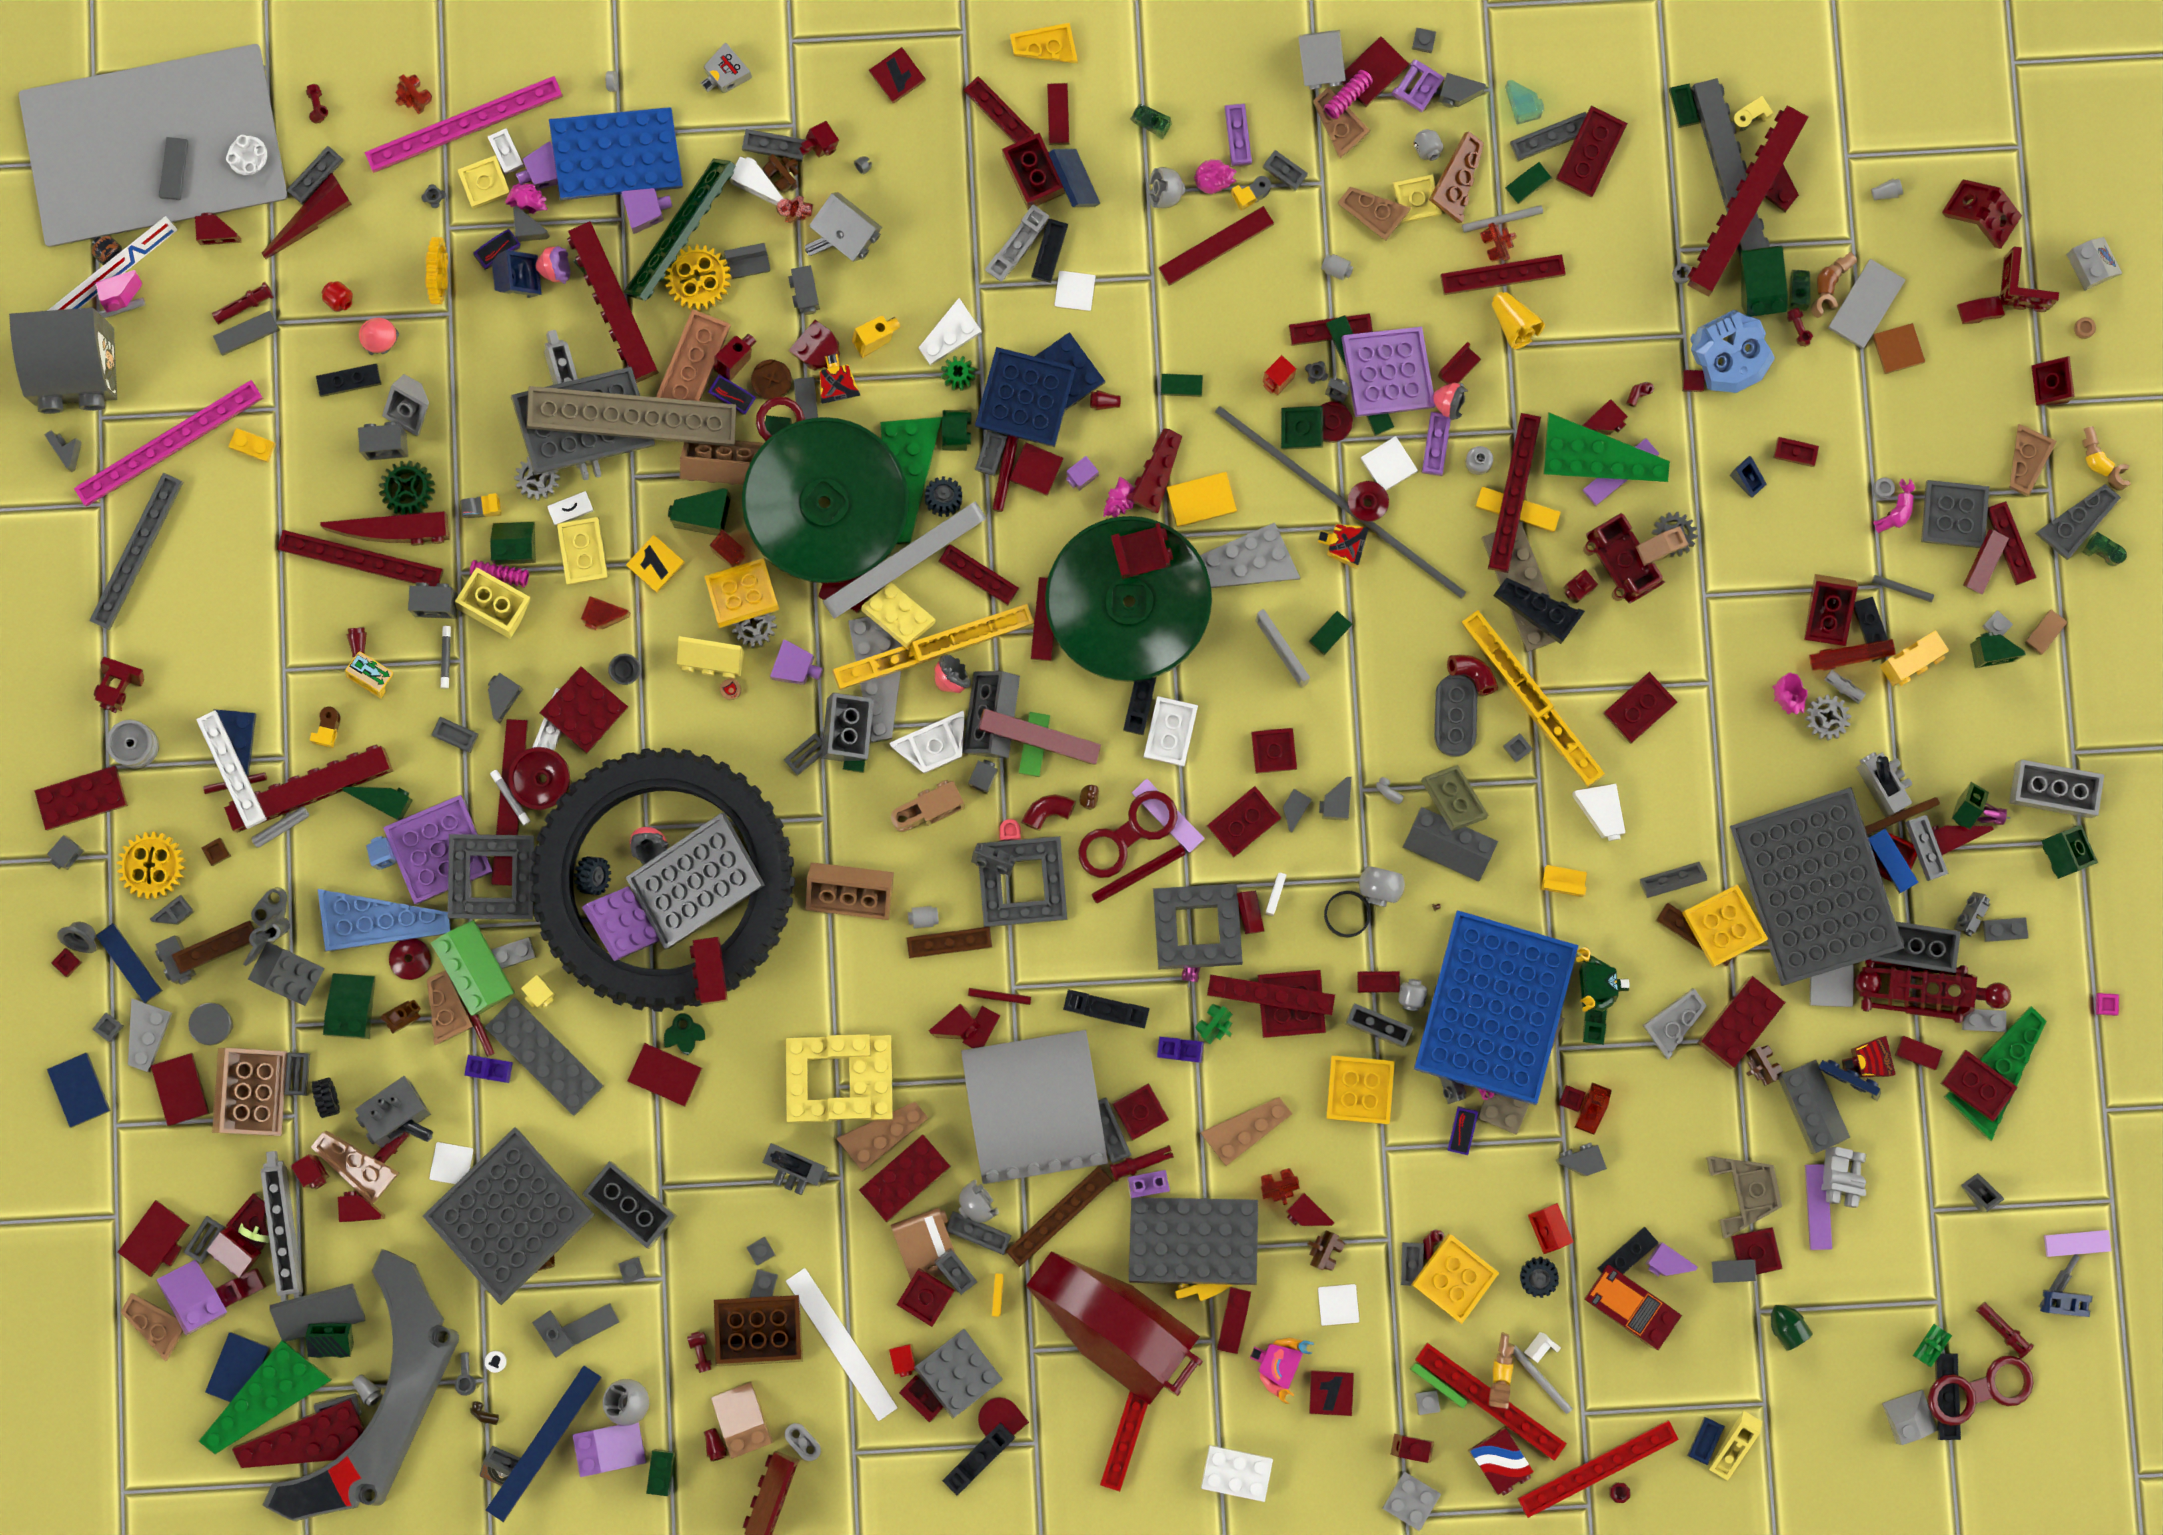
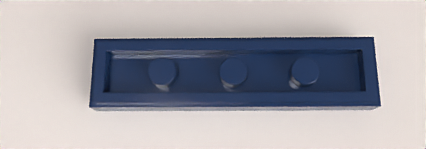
(129, 963)

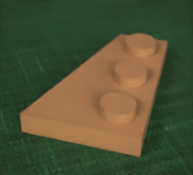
(1375, 212)
(2029, 459)

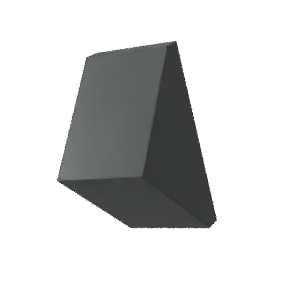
(526, 228)
(1982, 1193)

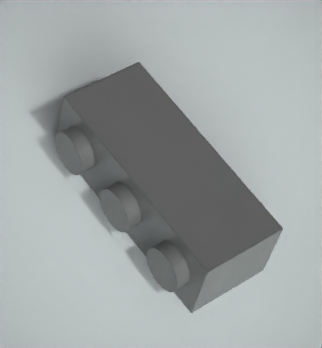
(1379, 1025)

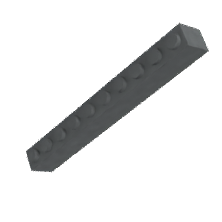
(1725, 153)

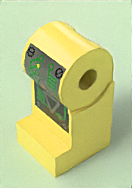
(1752, 112)

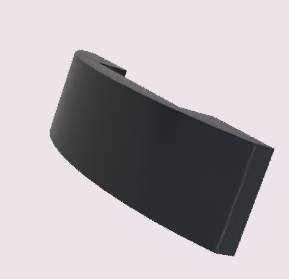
(1139, 706)
(1106, 1009)
(978, 1459)

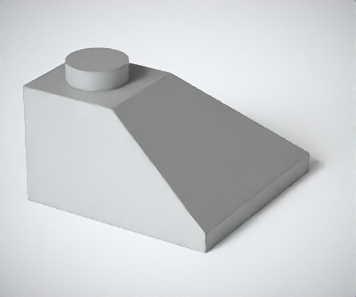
(407, 404)
(1909, 1417)

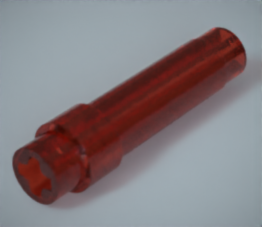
(1830, 659)

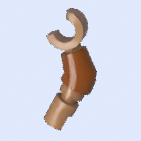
(1826, 283)

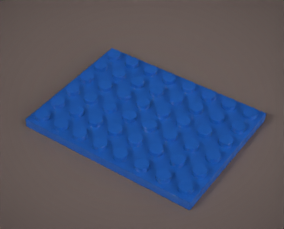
(1496, 1007)

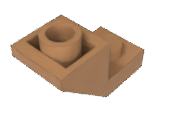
(1661, 545)

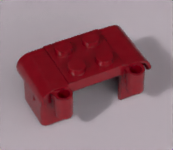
(1618, 553)

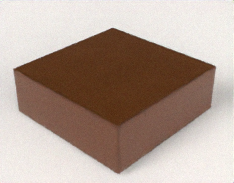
(216, 851)

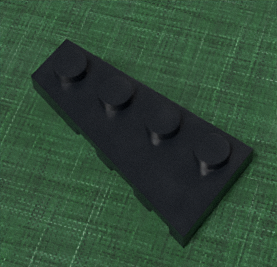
(1547, 614)

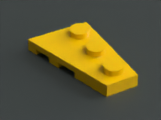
(1046, 43)

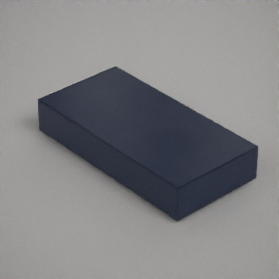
(1705, 1440)

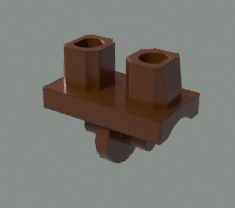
(786, 181)
(401, 1016)
(1761, 1066)
(1322, 1249)

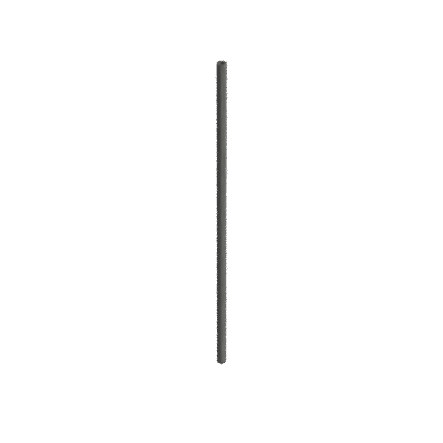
(1339, 501)

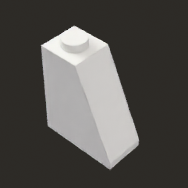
(1602, 809)

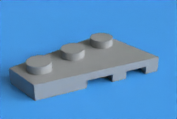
(1674, 1021)

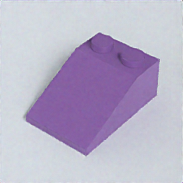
(191, 1297)
(608, 1449)

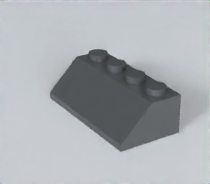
(997, 693)
(1458, 850)
(1925, 948)
(1813, 1107)

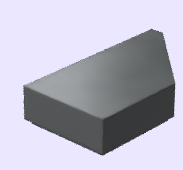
(1295, 807)
(174, 912)

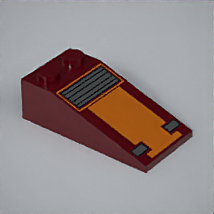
(1633, 1307)

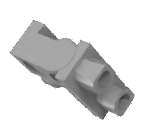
(1840, 1181)

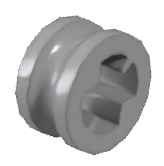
(1677, 277)

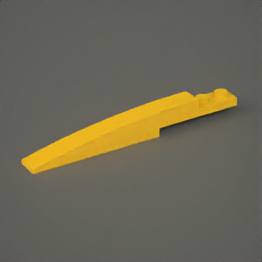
(932, 647)
(1532, 699)

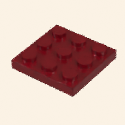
(583, 709)
(1289, 1022)

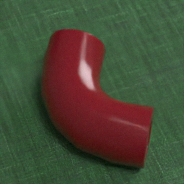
(1476, 670)
(1045, 807)

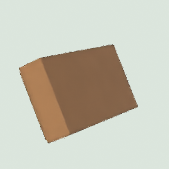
(2046, 632)

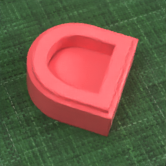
(1010, 830)

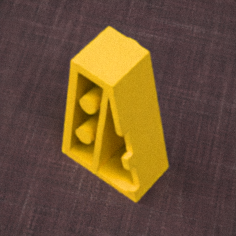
(1914, 659)

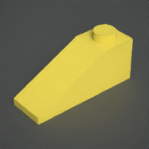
(1736, 1445)

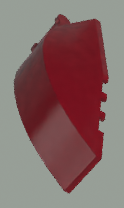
(1115, 1326)

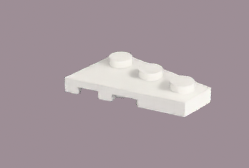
(950, 333)

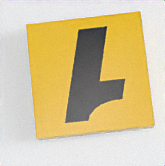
(655, 563)

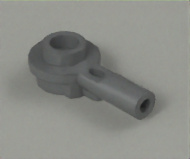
(465, 1383)

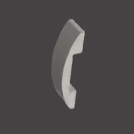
(1018, 243)

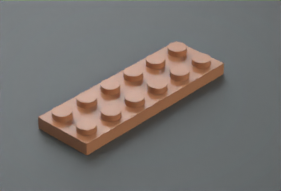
(694, 357)

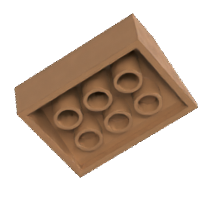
(249, 1091)

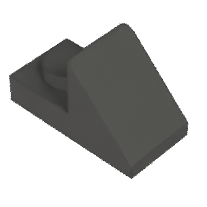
(67, 453)

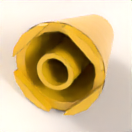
(1516, 320)

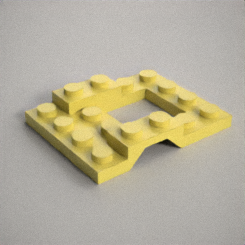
(869, 1078)

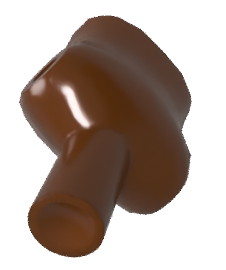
(1089, 796)

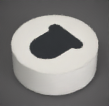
(495, 1361)

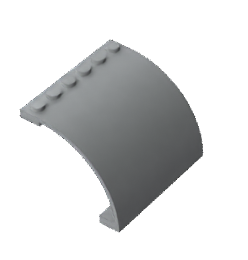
(1034, 1107)

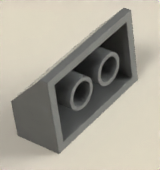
(847, 728)

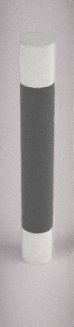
(445, 659)

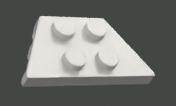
(933, 744)

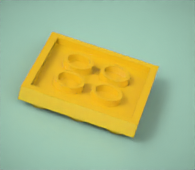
(741, 592)
(1725, 926)
(1360, 1090)
(1455, 1278)

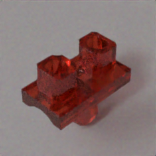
(410, 96)
(794, 209)
(1493, 234)
(1281, 1189)

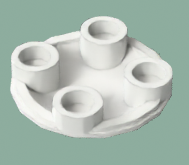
(247, 155)

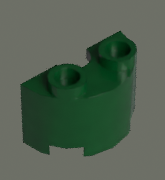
(955, 430)

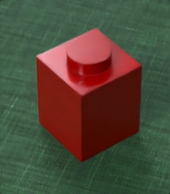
(902, 1360)

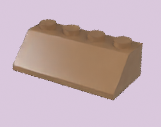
(717, 462)
(849, 891)

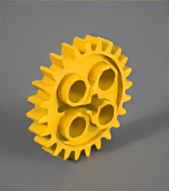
(436, 270)
(702, 295)
(170, 866)

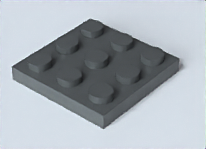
(1955, 514)
(958, 1373)

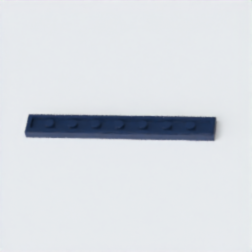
(543, 1444)

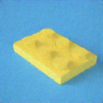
(582, 551)
(898, 614)

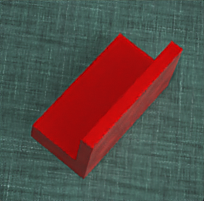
(1550, 1228)

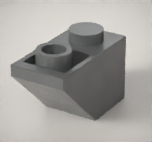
(1583, 1162)

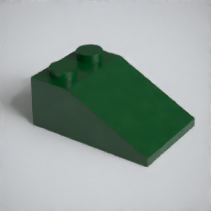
(1763, 281)
(349, 1006)

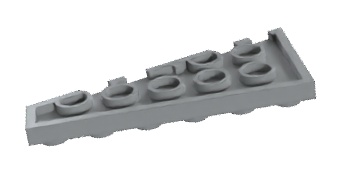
(1251, 560)
(868, 641)

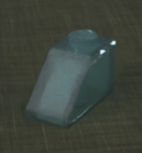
(1523, 102)

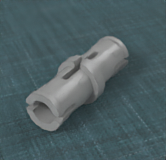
(1845, 686)

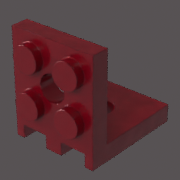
(1985, 210)
(2022, 297)

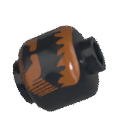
(105, 249)

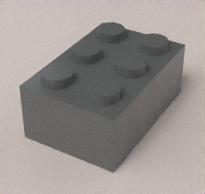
(286, 973)

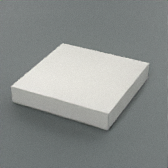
(1389, 464)

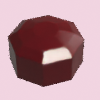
(1619, 1492)

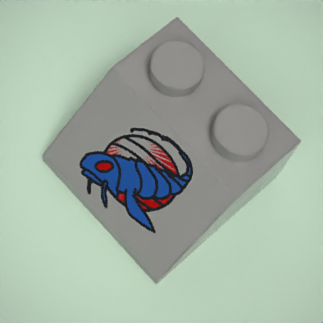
(2093, 263)

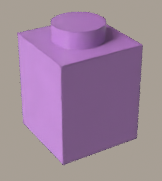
(1081, 473)

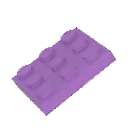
(621, 923)

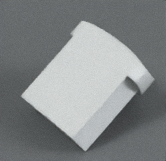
(1540, 1346)

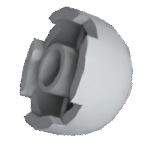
(1166, 187)
(976, 1203)

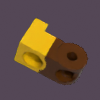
(328, 727)

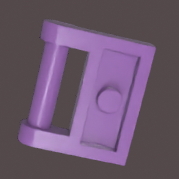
(1424, 88)

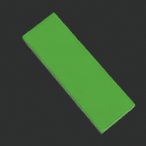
(1032, 756)
(1440, 1386)

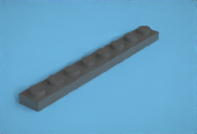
(136, 551)

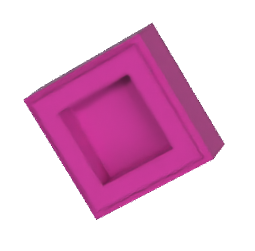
(2107, 1004)

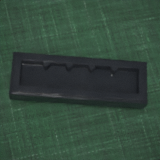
(1049, 250)
(348, 380)
(1869, 621)
(1630, 1252)

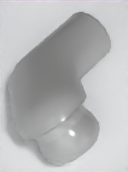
(1388, 793)

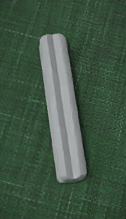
(280, 827)

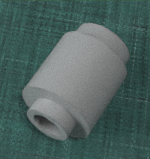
(1337, 266)
(923, 917)

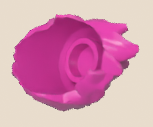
(1214, 176)
(526, 197)
(1117, 499)
(1790, 693)

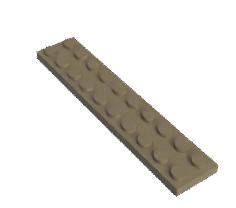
(631, 416)

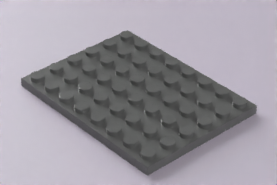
(1817, 886)

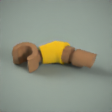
(2100, 463)
(1502, 1374)

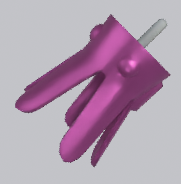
(1998, 815)
(1190, 975)

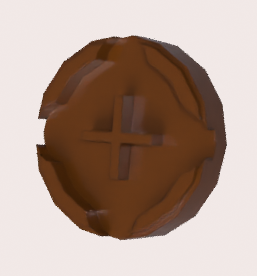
(771, 379)

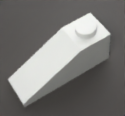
(753, 180)

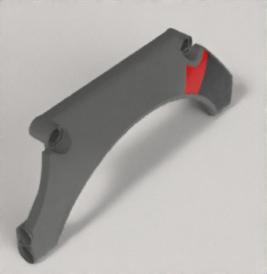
(415, 1373)

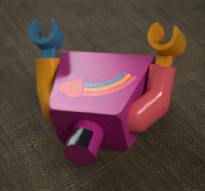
(1280, 1364)

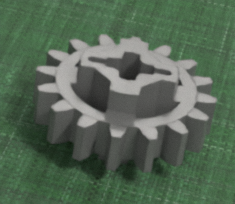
(1682, 522)

